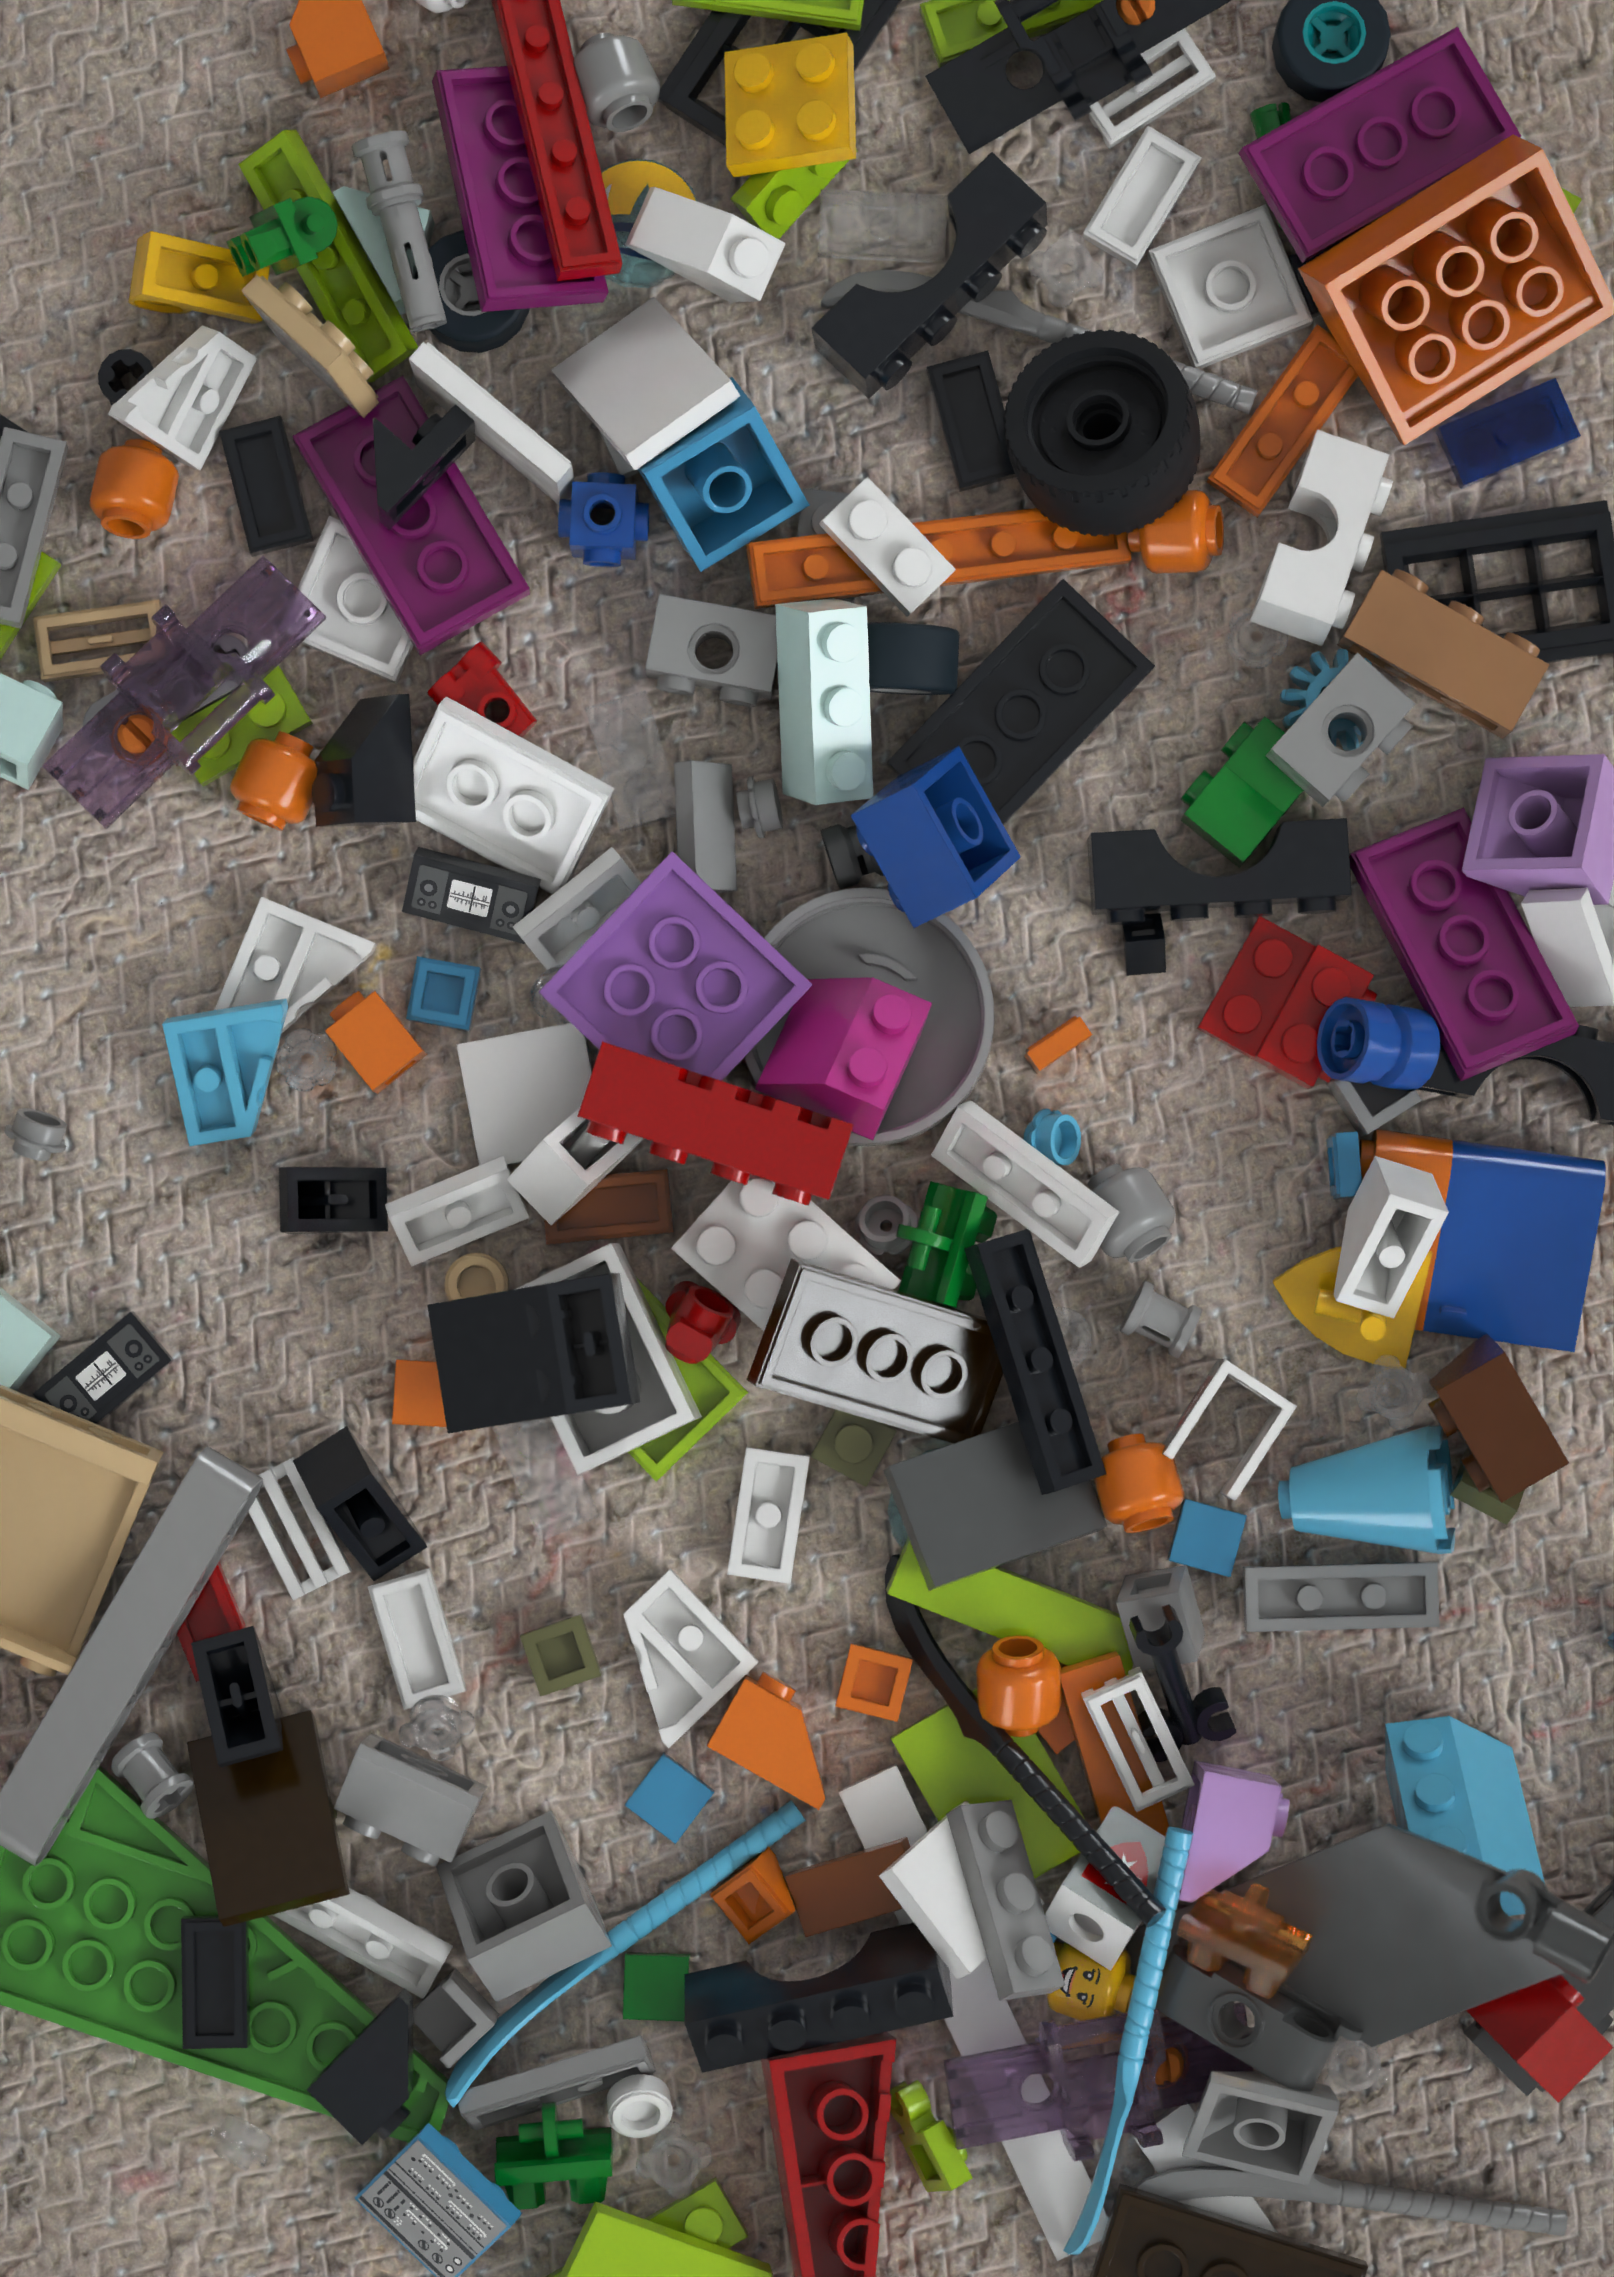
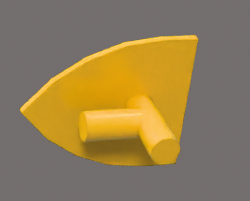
(1348, 1329)

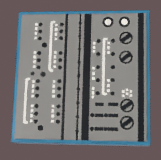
(438, 2204)

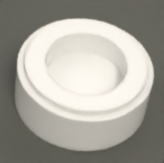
(639, 2106)

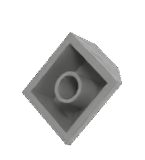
(408, 1799)
(522, 1907)

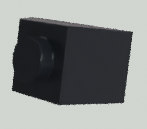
(367, 767)
(359, 1503)
(372, 2074)

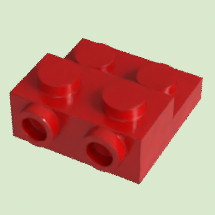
(1278, 998)

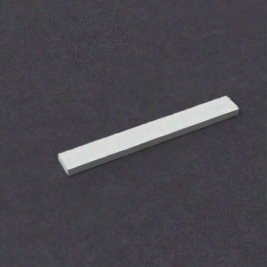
(981, 2023)

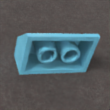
(1461, 1793)

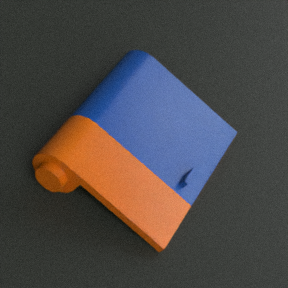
(1513, 1240)

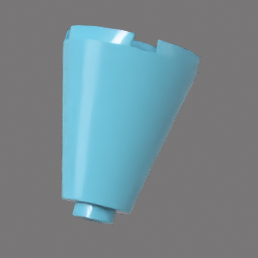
(1377, 1493)

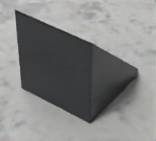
(1145, 946)

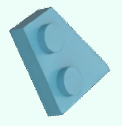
(224, 1067)

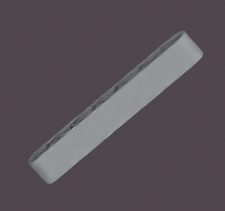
(123, 1653)

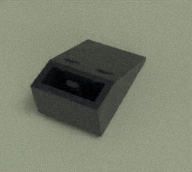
(534, 1353)

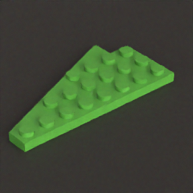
(99, 1951)

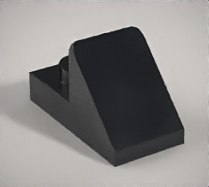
(407, 473)

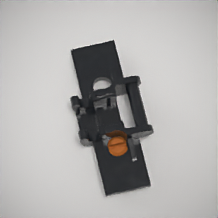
(1079, 62)

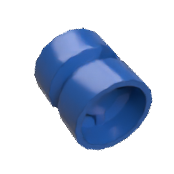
(1378, 1044)

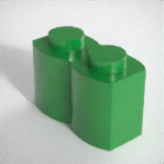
(1244, 797)

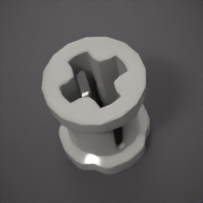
(1161, 1319)
(152, 1775)

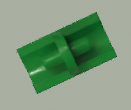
(285, 236)
(937, 1259)
(553, 2153)

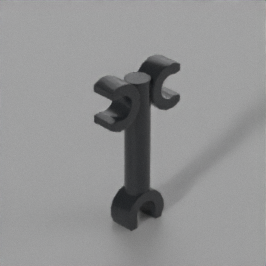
(1186, 1718)

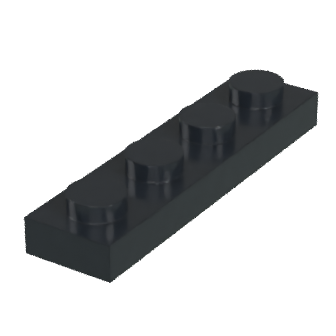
(1035, 1361)

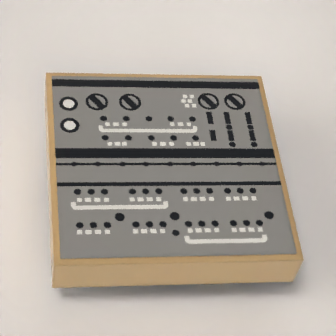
(315, 344)

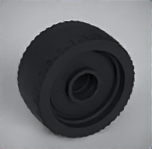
(1102, 432)

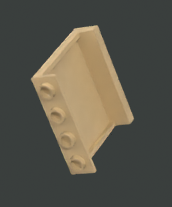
(63, 1525)

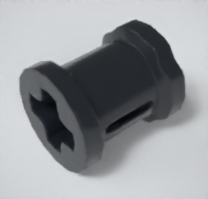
(116, 366)

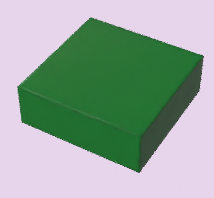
(654, 1986)

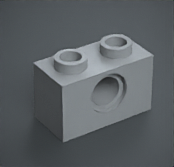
(686, 623)
(1356, 695)

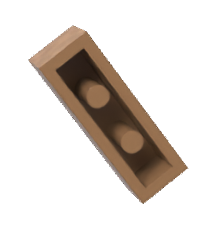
(1444, 652)

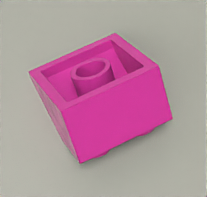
(845, 1050)

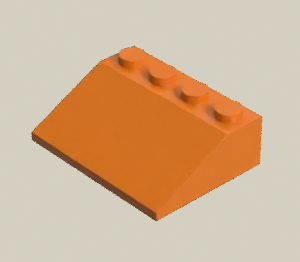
(1460, 287)

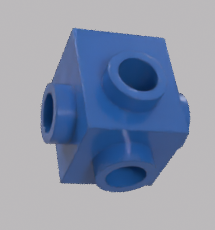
(604, 543)

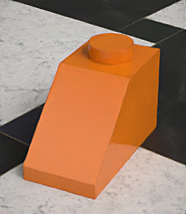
(334, 44)
(770, 1738)

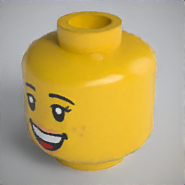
(1089, 1987)

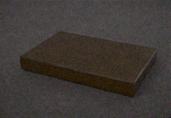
(269, 1826)

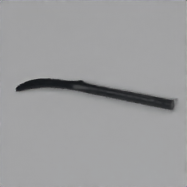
(963, 1703)

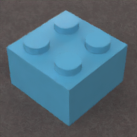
(723, 483)

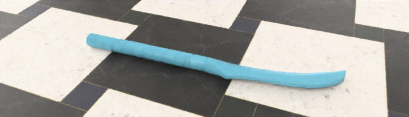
(622, 1938)
(1136, 2027)

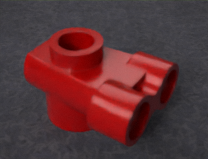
(477, 683)
(698, 1321)

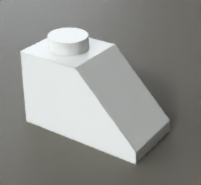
(705, 245)
(567, 1167)
(1387, 1236)

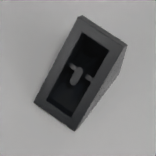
(332, 1200)
(238, 1696)

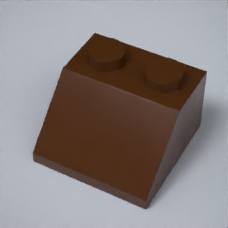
(1496, 1420)

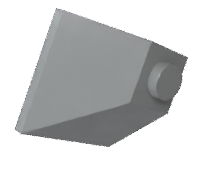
(1261, 2125)

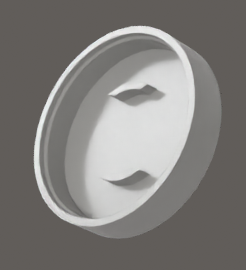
(868, 936)

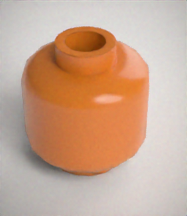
(134, 489)
(1183, 537)
(275, 781)
(1138, 1484)
(1018, 1685)

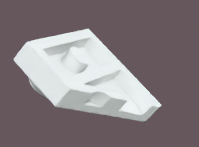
(187, 396)
(291, 959)
(683, 1654)

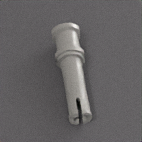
(397, 207)

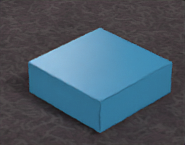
(443, 993)
(1344, 1164)
(1207, 1537)
(669, 1798)

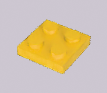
(790, 105)

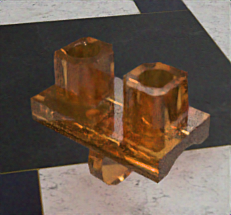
(1246, 1933)

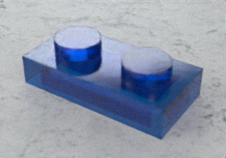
(1508, 433)

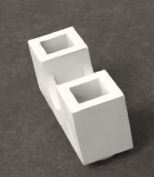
(1339, 490)

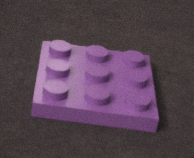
(677, 977)

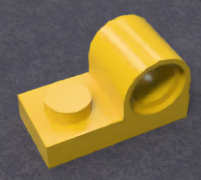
(189, 275)

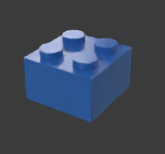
(935, 837)

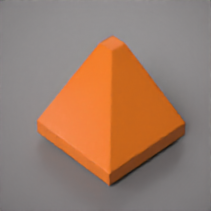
(755, 1896)

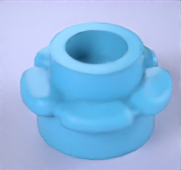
(1054, 1136)

